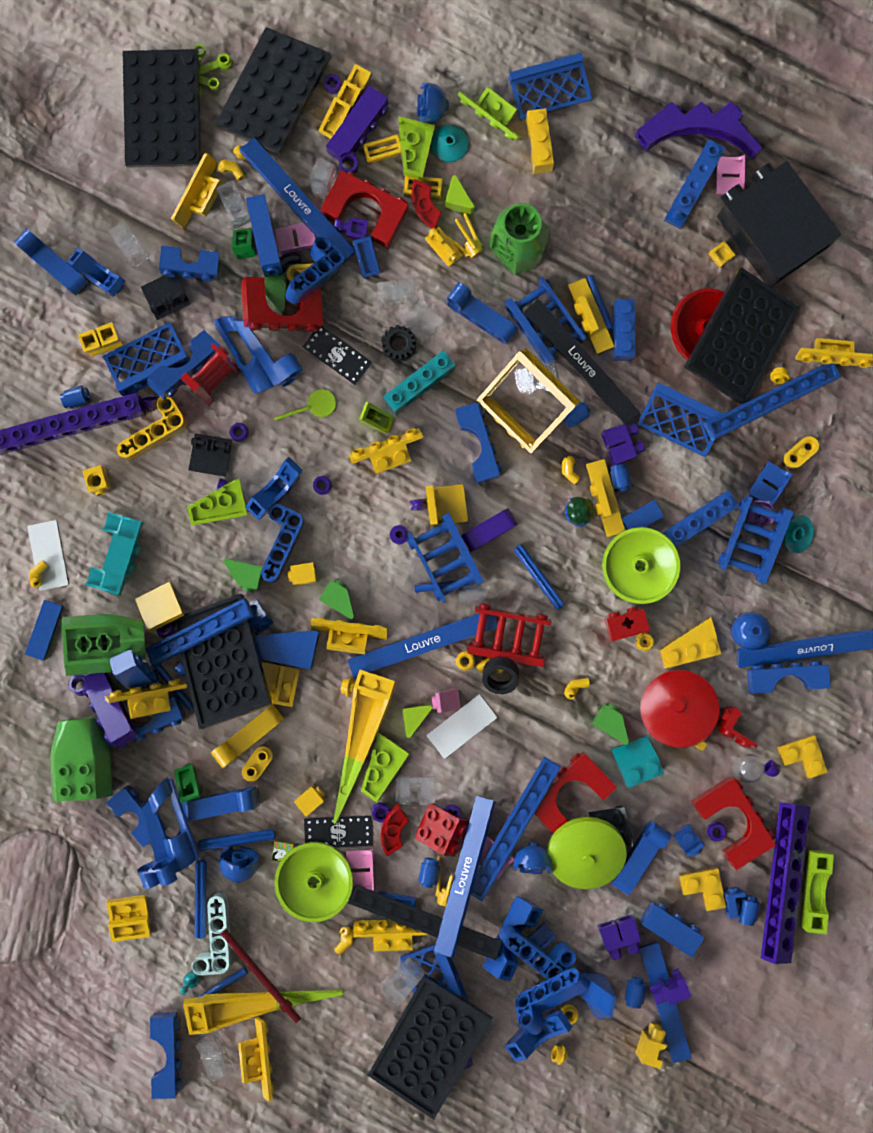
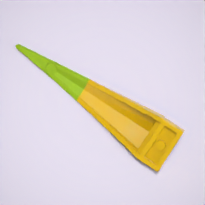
(369, 706)
(221, 1010)

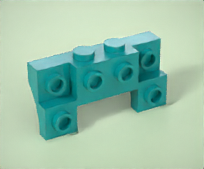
(120, 556)

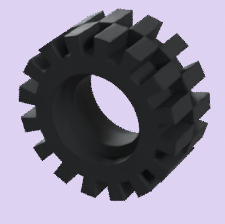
(399, 332)

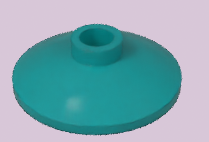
(453, 151)
(799, 534)

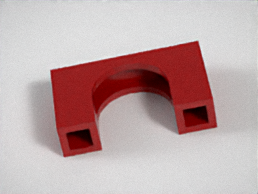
(350, 188)
(259, 315)
(581, 770)
(756, 837)

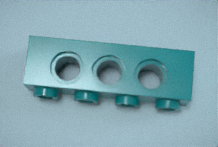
(419, 382)

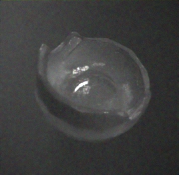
(748, 768)

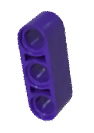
(489, 530)

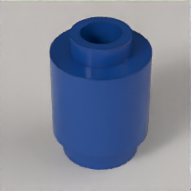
(75, 397)
(578, 415)
(621, 478)
(429, 872)
(748, 910)
(635, 992)

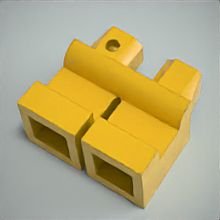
(100, 340)
(650, 1045)

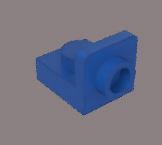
(261, 620)
(689, 840)
(732, 904)

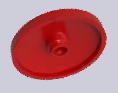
(692, 317)
(680, 709)

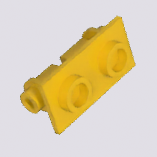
(443, 246)

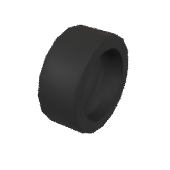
(499, 687)

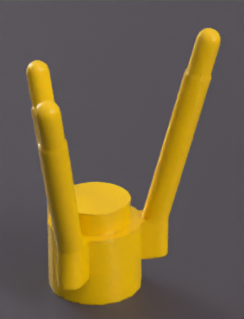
(473, 246)
(443, 894)

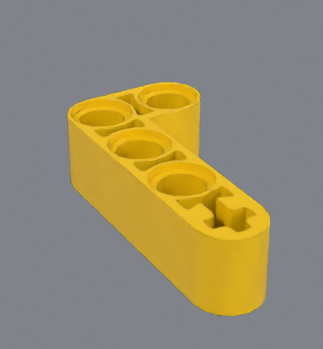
(150, 431)
(247, 736)

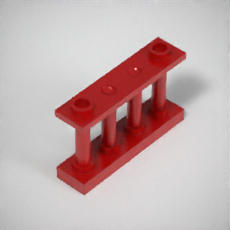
(211, 374)
(496, 650)

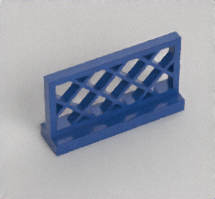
(545, 70)
(139, 380)
(684, 403)
(446, 966)

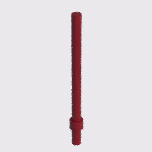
(284, 1004)

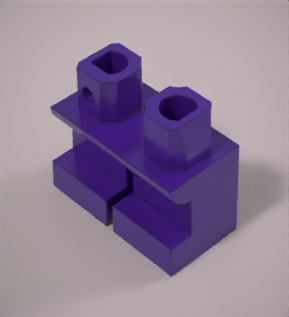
(625, 451)
(628, 933)
(670, 990)

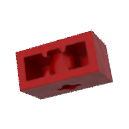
(638, 624)

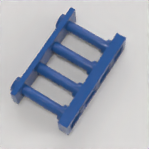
(694, 184)
(525, 325)
(455, 542)
(768, 553)

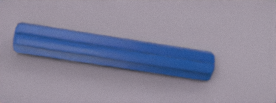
(539, 577)
(237, 839)
(200, 898)

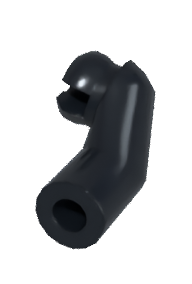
(289, 258)

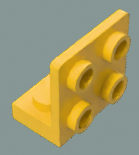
(446, 500)

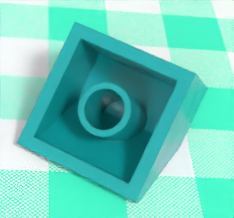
(637, 762)

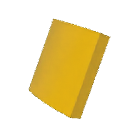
(281, 683)
(128, 918)

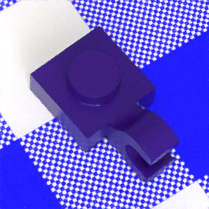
(355, 228)

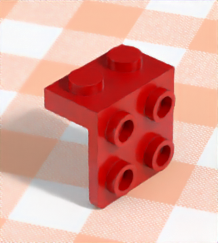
(727, 718)
(442, 831)

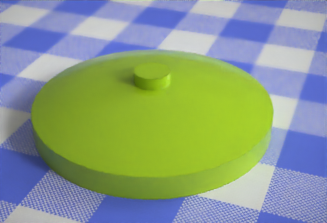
(641, 565)
(587, 853)
(313, 882)

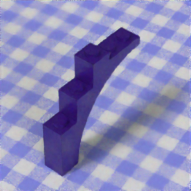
(724, 125)

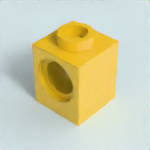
(91, 474)
(302, 574)
(310, 799)

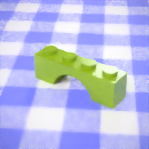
(814, 911)

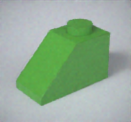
(275, 292)
(245, 574)
(338, 598)
(611, 722)

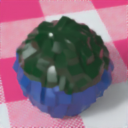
(579, 511)

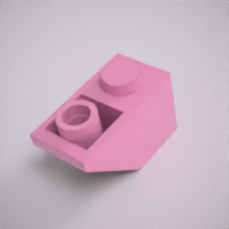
(446, 700)

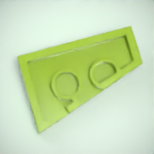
(415, 145)
(219, 505)
(383, 767)

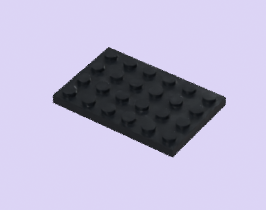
(273, 90)
(161, 108)
(741, 336)
(224, 671)
(429, 1046)

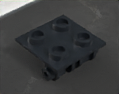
(165, 296)
(210, 455)
(619, 819)

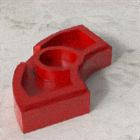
(423, 204)
(392, 829)

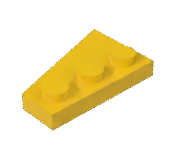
(692, 646)

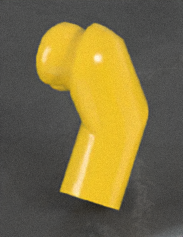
(227, 165)

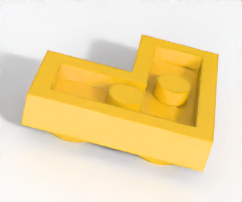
(804, 750)
(708, 883)

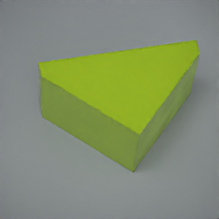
(457, 198)
(376, 418)
(414, 716)

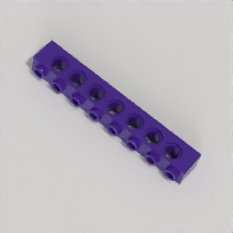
(71, 423)
(785, 883)

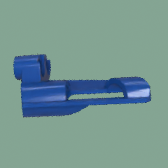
(262, 371)
(170, 853)

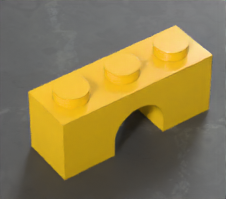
(540, 140)

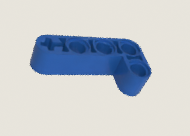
(50, 262)
(327, 264)
(480, 314)
(287, 549)
(223, 803)
(640, 856)
(550, 960)
(546, 996)

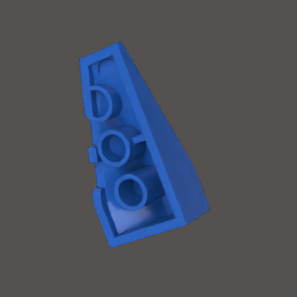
(599, 996)

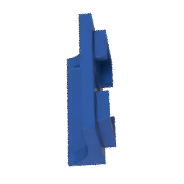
(773, 475)

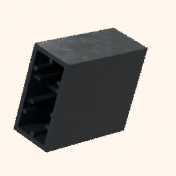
(776, 222)

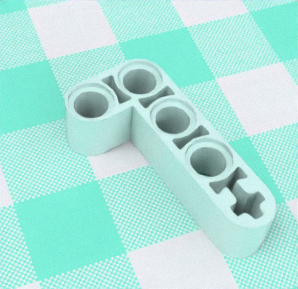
(216, 952)

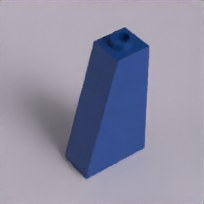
(264, 235)
(289, 648)

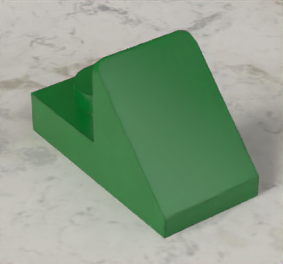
(243, 243)
(187, 783)

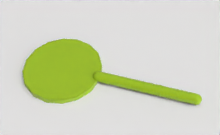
(320, 403)

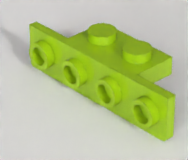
(494, 108)

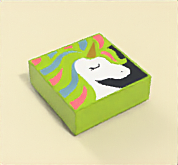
(280, 850)

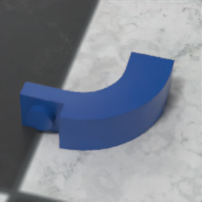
(95, 272)
(275, 490)
(524, 1043)

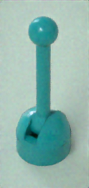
(189, 983)

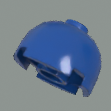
(431, 103)
(751, 630)
(532, 859)
(238, 864)

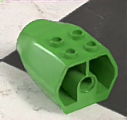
(520, 238)
(96, 638)
(80, 761)

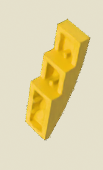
(345, 101)

